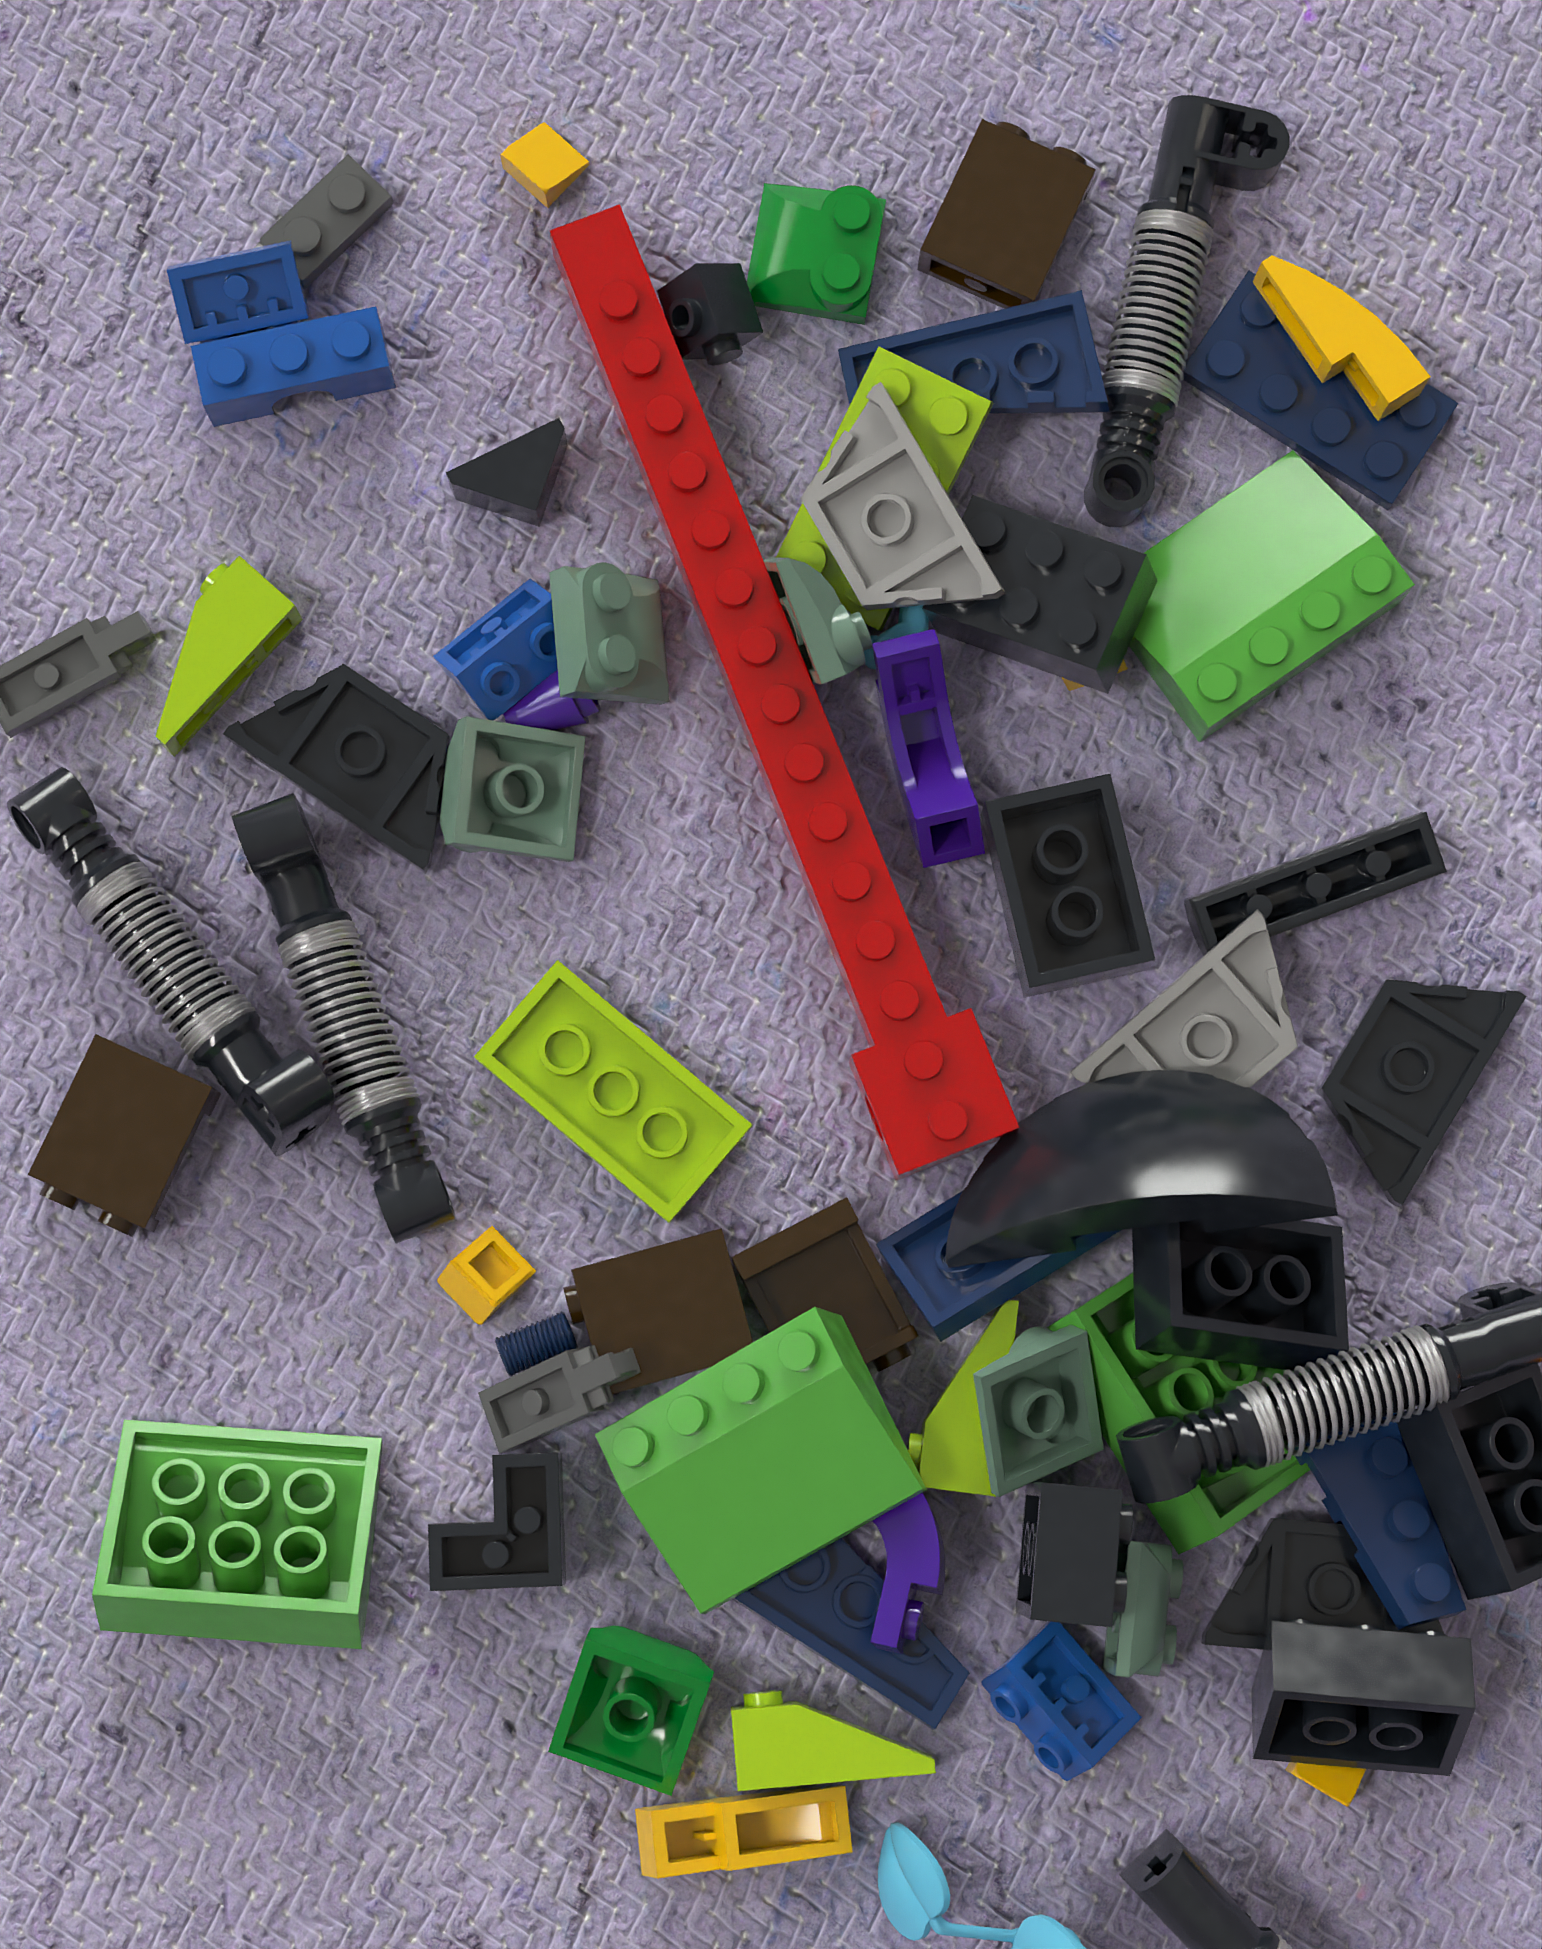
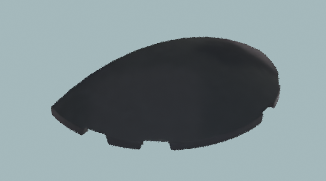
(1136, 1157)

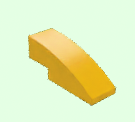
(1341, 336)
(743, 1831)

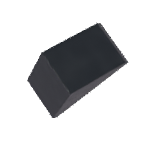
(514, 476)

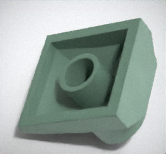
(825, 632)
(609, 635)
(512, 789)
(1038, 1407)
(1140, 1635)

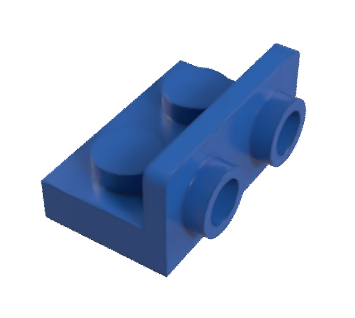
(238, 293)
(504, 651)
(1060, 1701)

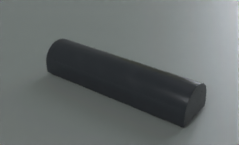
(1320, 881)

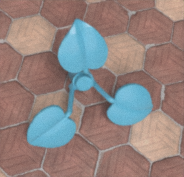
(918, 1894)

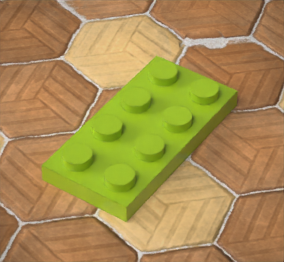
(945, 426)
(613, 1091)

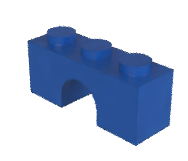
(329, 354)

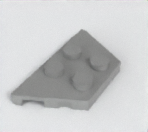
(893, 518)
(1214, 1019)

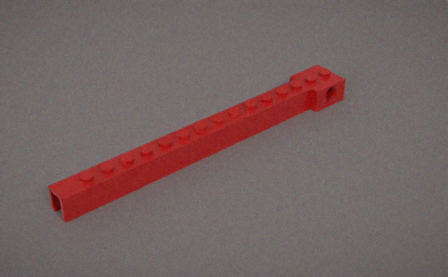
(924, 1072)

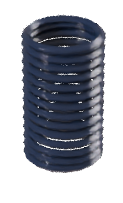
(538, 1337)

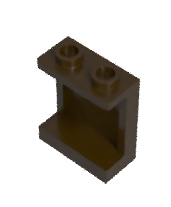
(1005, 216)
(121, 1135)
(831, 1268)
(666, 1303)

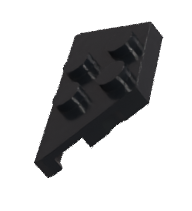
(357, 757)
(1412, 1072)
(1299, 1574)

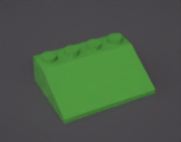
(1260, 593)
(1151, 1385)
(762, 1459)
(239, 1534)

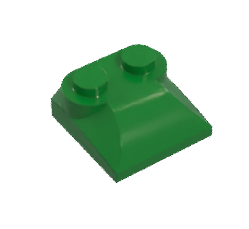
(816, 251)
(632, 1707)

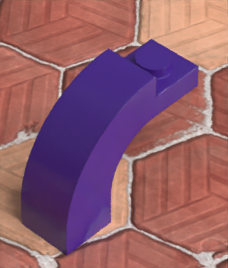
(926, 749)
(913, 1564)

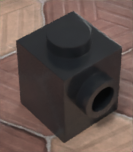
(710, 312)

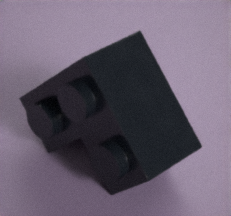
(522, 1542)

